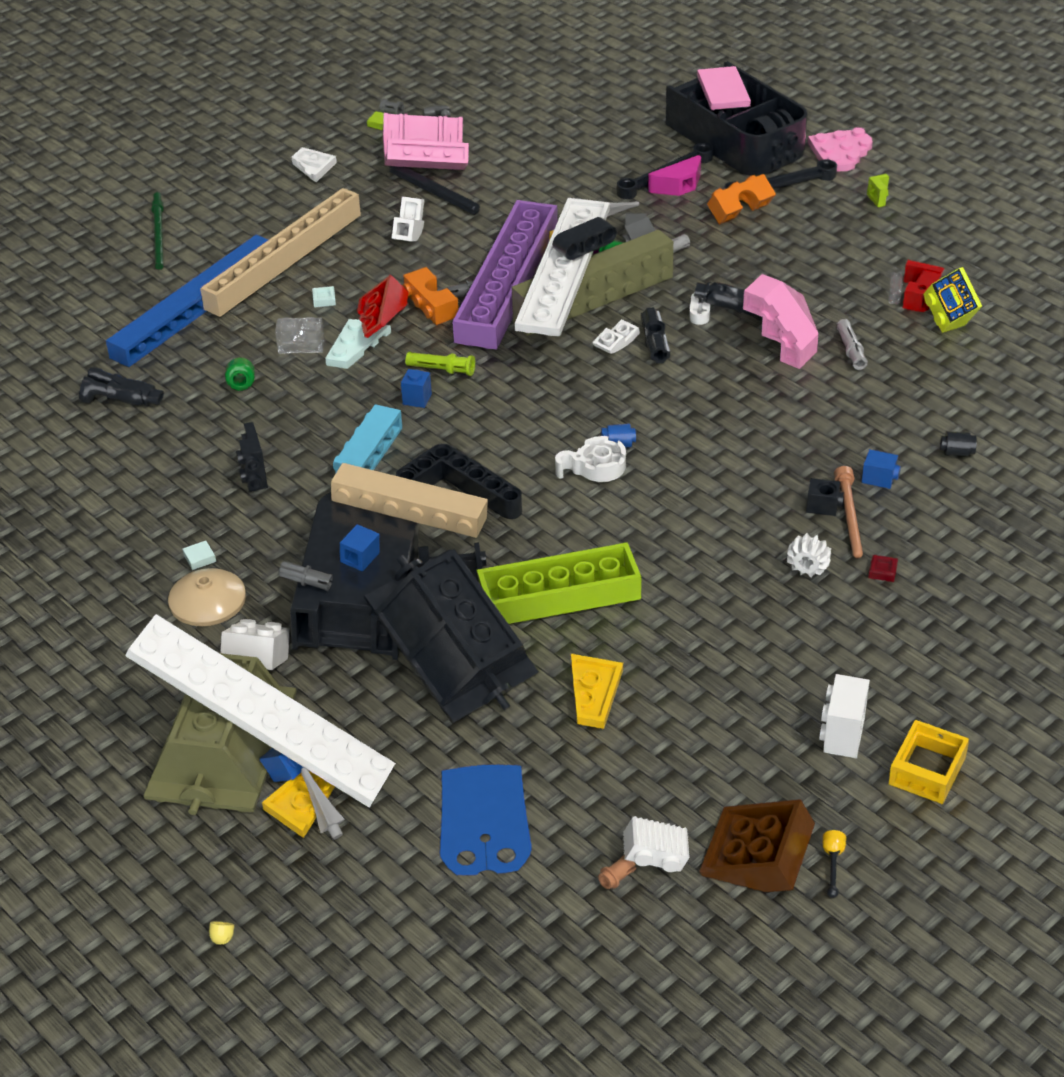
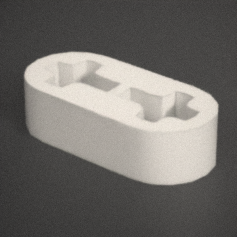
(696, 307)

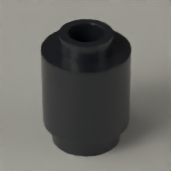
(958, 443)

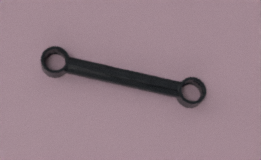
(825, 170)
(628, 187)

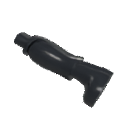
(723, 296)
(118, 388)

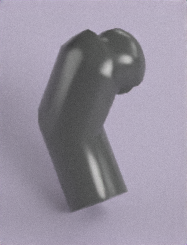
(433, 111)

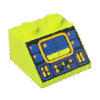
(952, 300)

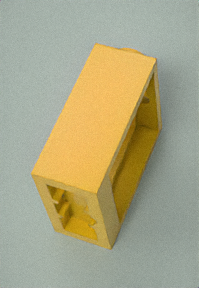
(918, 779)

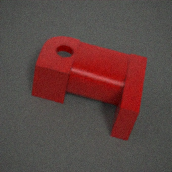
(919, 278)

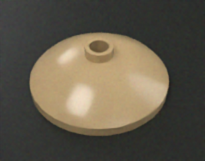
(207, 597)

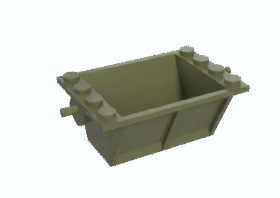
(211, 758)

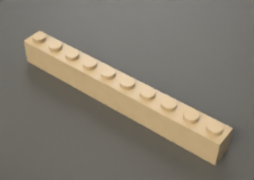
(280, 252)

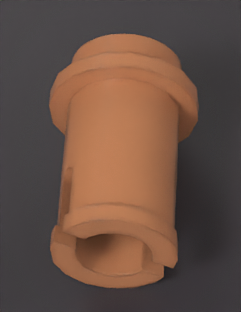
(611, 876)

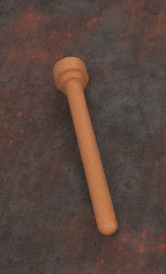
(846, 477)

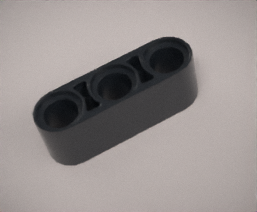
(584, 238)

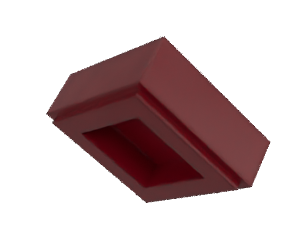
(883, 568)

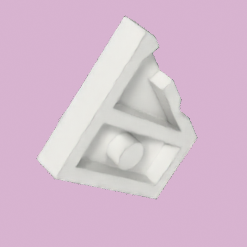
(313, 163)

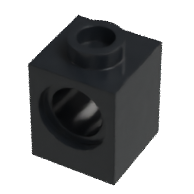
(824, 497)

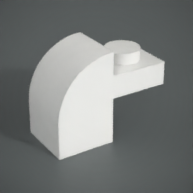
(410, 223)

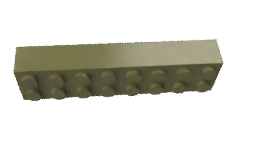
(615, 273)

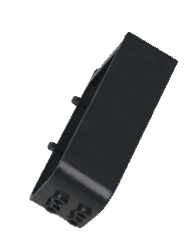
(725, 128)
(341, 614)

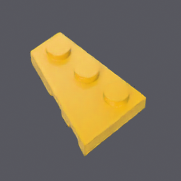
(594, 688)
(293, 804)

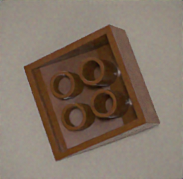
(759, 845)

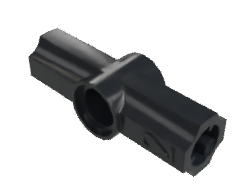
(655, 335)

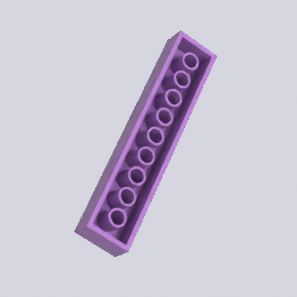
(511, 261)

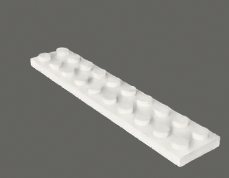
(557, 277)
(261, 710)

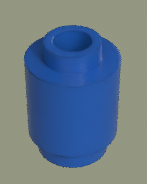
(620, 432)

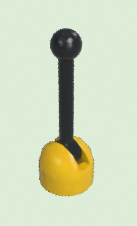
(833, 844)

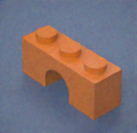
(754, 191)
(422, 289)

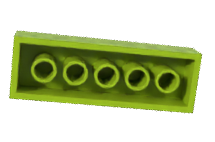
(563, 583)

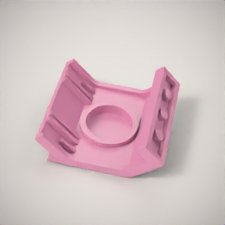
(424, 142)

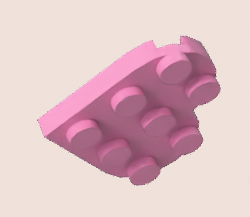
(841, 146)

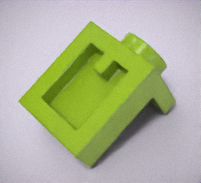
(878, 189)

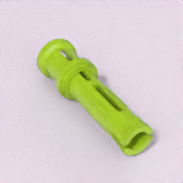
(449, 363)

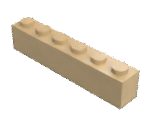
(409, 500)

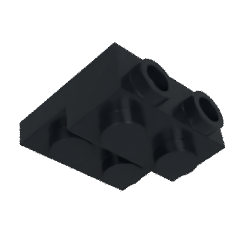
(252, 459)

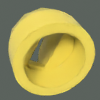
(221, 932)

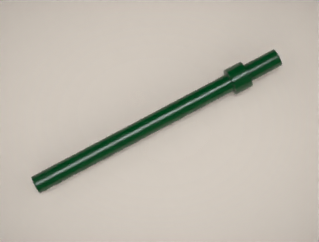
(157, 208)

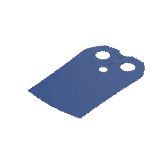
(479, 803)

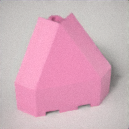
(784, 318)

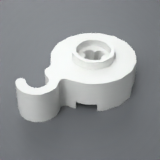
(596, 460)

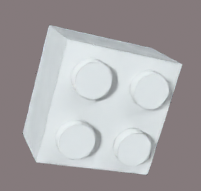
(265, 641)
(844, 715)

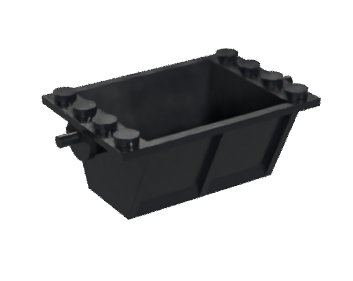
(451, 634)

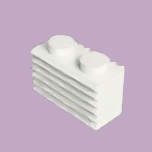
(656, 844)

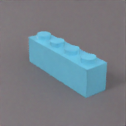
(371, 438)

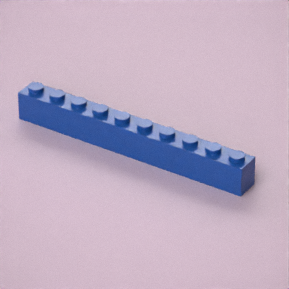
(171, 313)

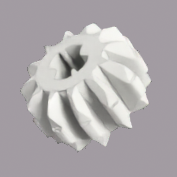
(809, 555)

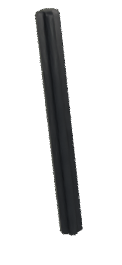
(436, 189)

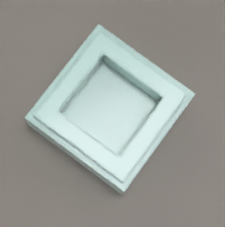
(324, 296)
(199, 555)

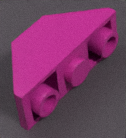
(677, 178)

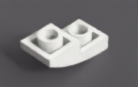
(617, 338)

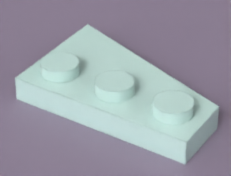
(352, 344)

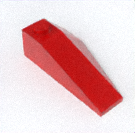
(381, 305)

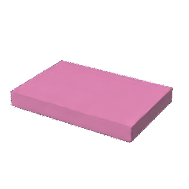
(723, 88)

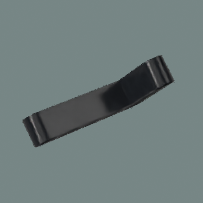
(467, 475)

